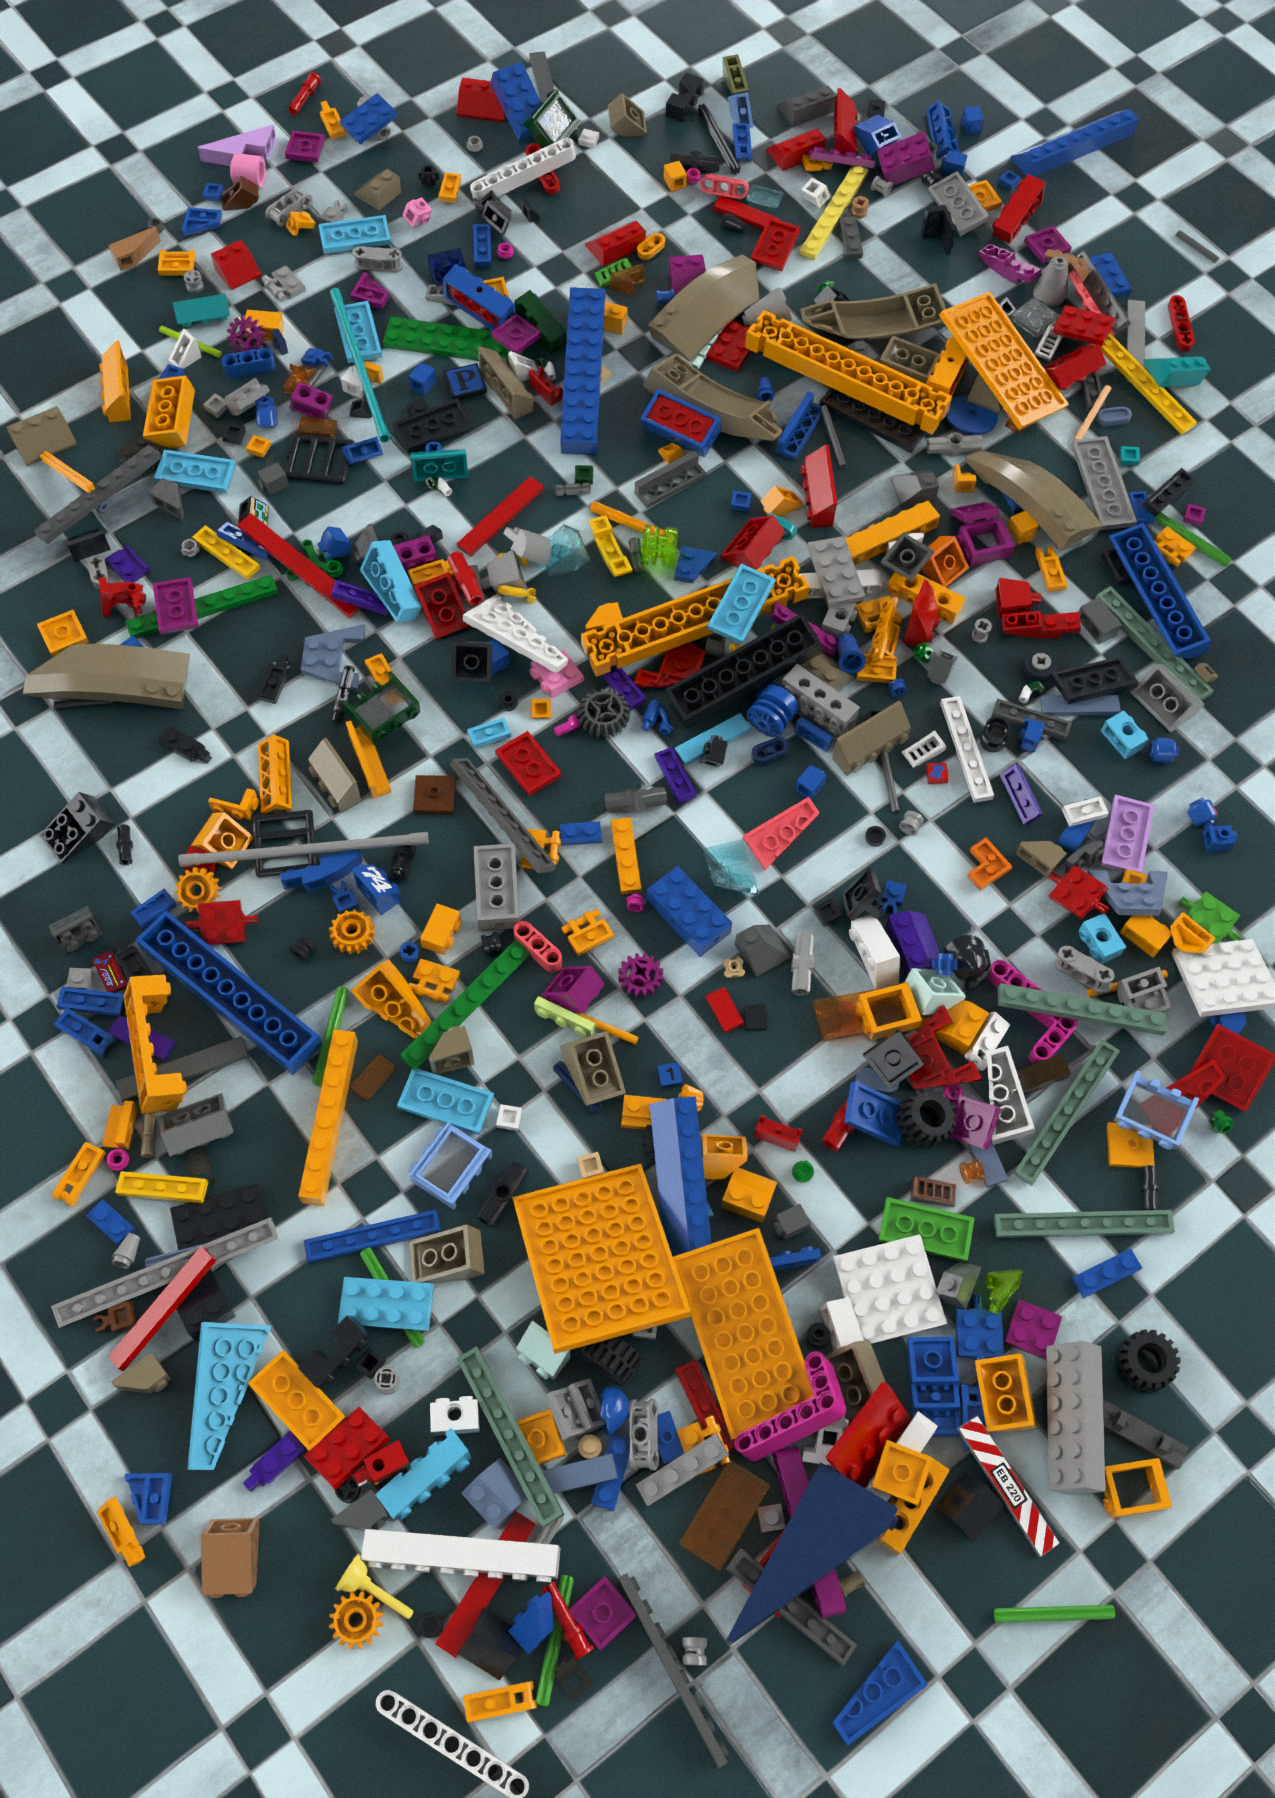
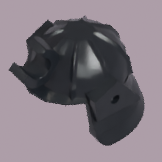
(971, 957)

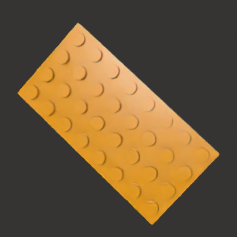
(1003, 360)
(744, 1330)

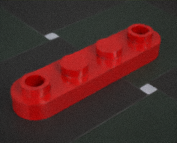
(549, 180)

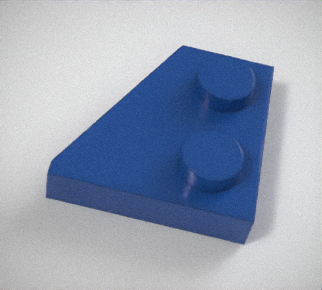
(200, 220)
(692, 563)
(150, 1496)

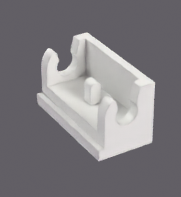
(841, 1322)

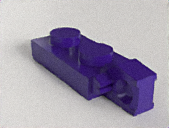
(274, 1462)

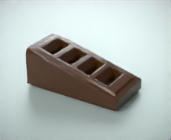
(917, 1181)

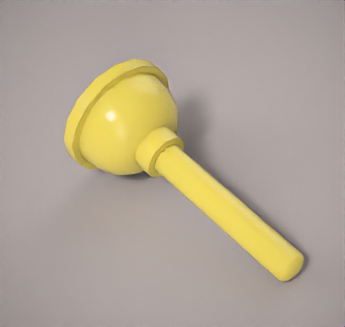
(356, 1578)

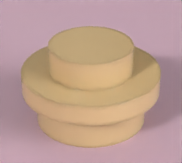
(589, 1446)

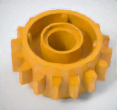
(186, 887)
(352, 942)
(343, 1617)

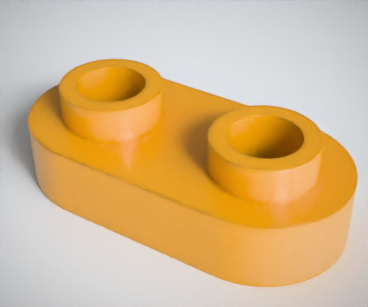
(651, 246)

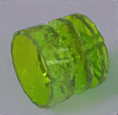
(660, 546)

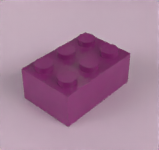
(906, 159)

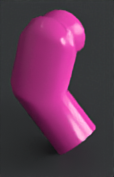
(573, 723)

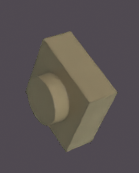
(1206, 672)

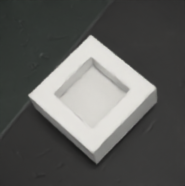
(588, 138)
(509, 1117)

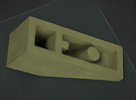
(734, 74)

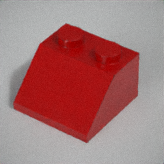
(235, 265)

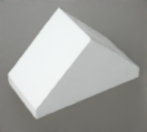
(185, 351)
(521, 366)

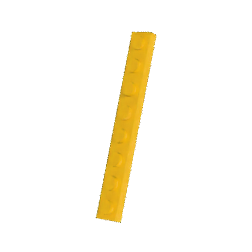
(1147, 386)

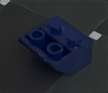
(441, 263)

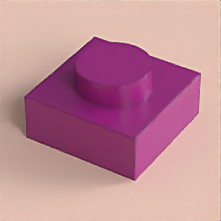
(1194, 515)

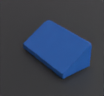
(362, 450)

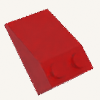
(441, 605)
(923, 617)

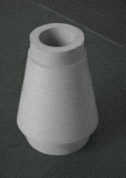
(126, 1252)

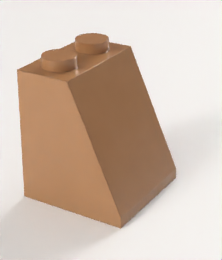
(229, 1556)

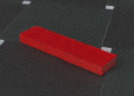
(743, 212)
(702, 1399)

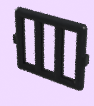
(314, 440)
(282, 815)

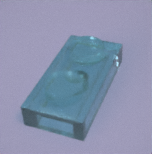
(765, 196)

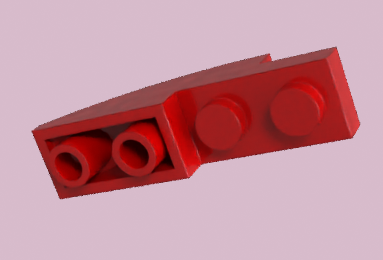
(1040, 626)

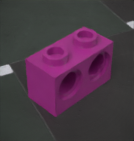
(311, 401)
(416, 552)

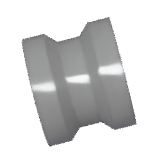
(193, 281)
(911, 822)

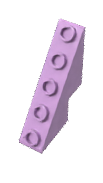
(255, 142)

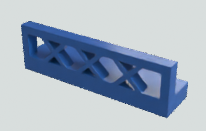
(942, 129)
(795, 423)

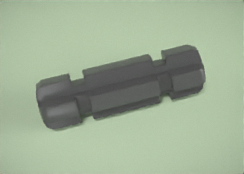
(572, 489)

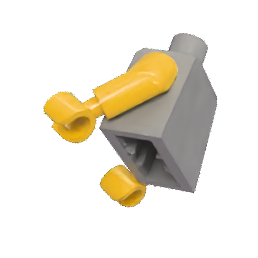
(508, 577)

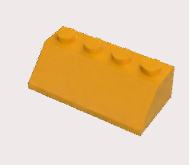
(115, 384)
(169, 411)

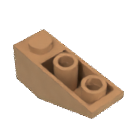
(133, 249)

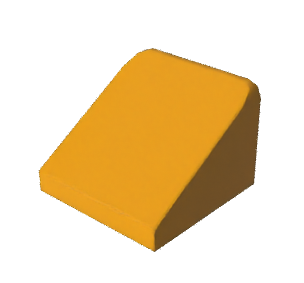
(671, 453)
(540, 708)

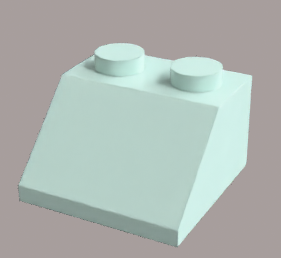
(933, 990)
(537, 1349)

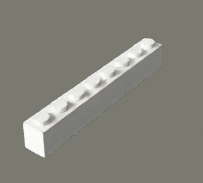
(461, 1554)

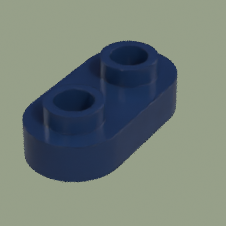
(769, 751)

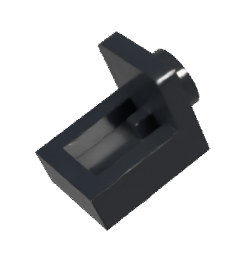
(491, 196)

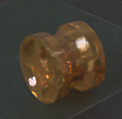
(972, 1171)

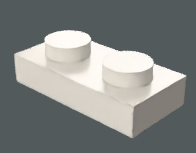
(1085, 811)

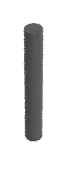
(1197, 246)

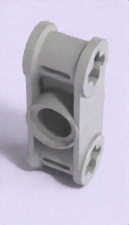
(291, 202)
(377, 259)
(1084, 969)
(649, 1447)

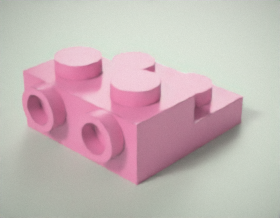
(558, 682)

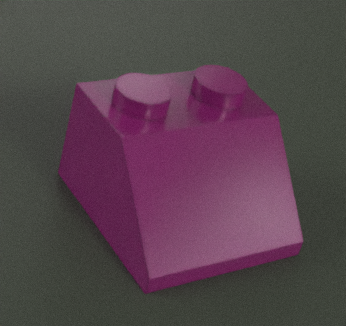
(684, 270)
(574, 988)

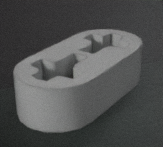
(102, 570)

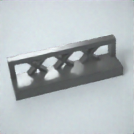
(665, 477)

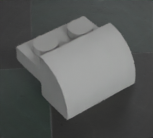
(245, 396)
(530, 545)
(1144, 991)
(576, 1409)

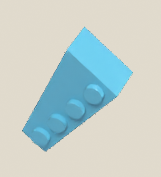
(390, 581)
(424, 1476)

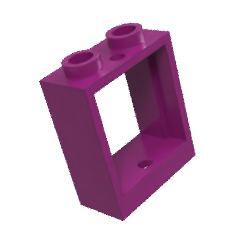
(998, 528)

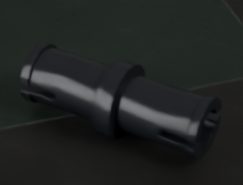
(124, 845)
(1149, 1187)

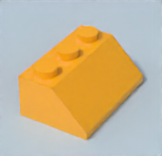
(1006, 1394)

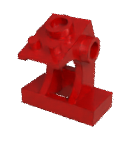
(121, 594)

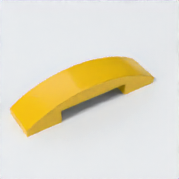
(608, 546)

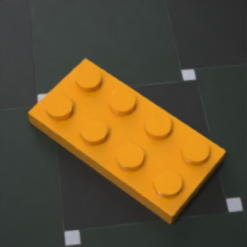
(296, 1400)

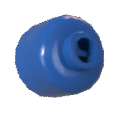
(1163, 750)
(1202, 813)

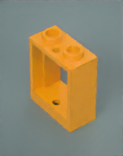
(908, 1005)
(1157, 1485)

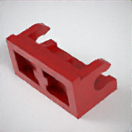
(545, 387)
(777, 1133)

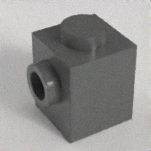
(272, 479)
(791, 1222)

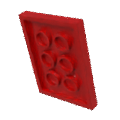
(862, 1443)

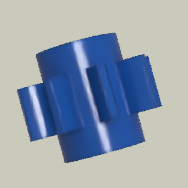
(944, 964)

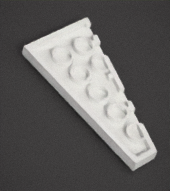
(513, 630)

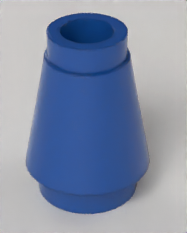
(765, 390)

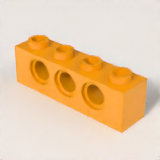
(949, 602)
(897, 1539)

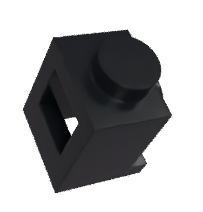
(714, 751)

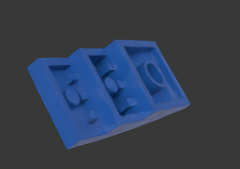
(935, 1382)

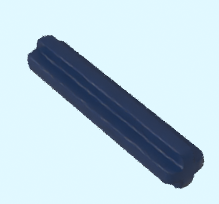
(562, 1071)

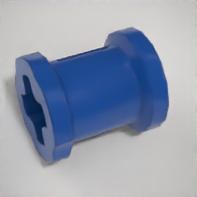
(664, 297)

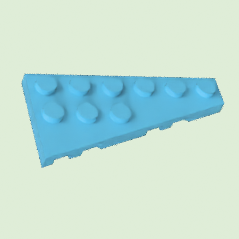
(222, 1376)

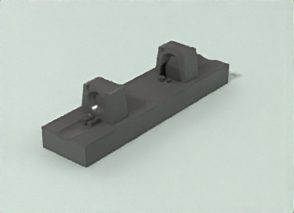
(1143, 1435)

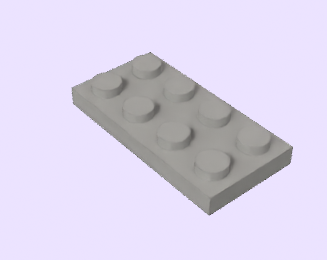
(960, 201)
(836, 571)

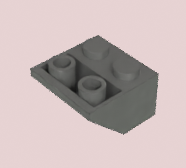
(75, 930)

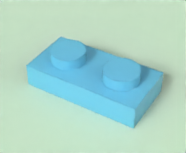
(489, 733)

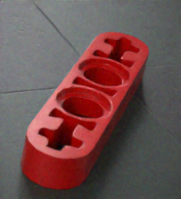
(1181, 323)

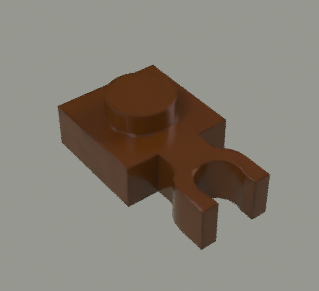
(119, 1317)

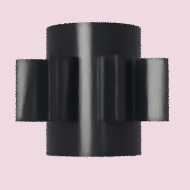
(428, 175)

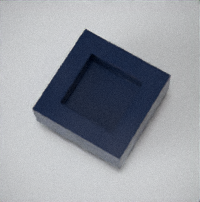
(279, 342)

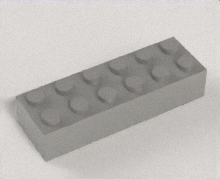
(1075, 1418)

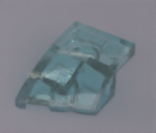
(731, 867)

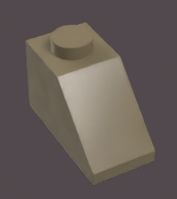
(1041, 855)
(144, 1376)

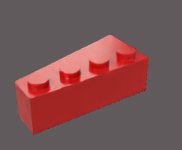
(1019, 208)

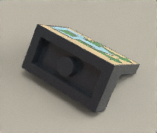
(253, 506)

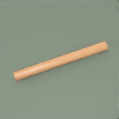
(1093, 412)

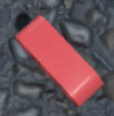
(716, 186)
(541, 955)

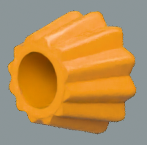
(688, 1091)

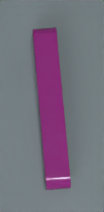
(794, 1482)

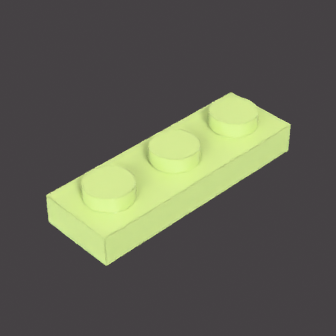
(564, 1017)

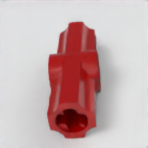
(465, 578)
(838, 1130)

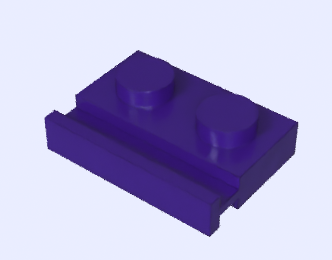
(127, 564)

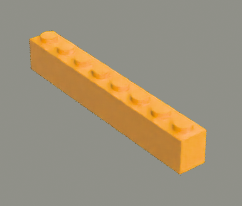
(328, 1118)

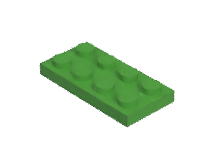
(941, 1231)

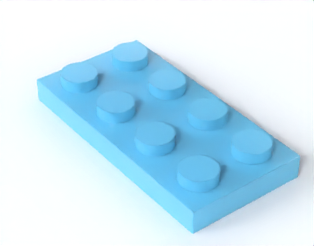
(352, 233)
(363, 329)
(196, 471)
(741, 604)
(445, 1100)
(387, 1303)

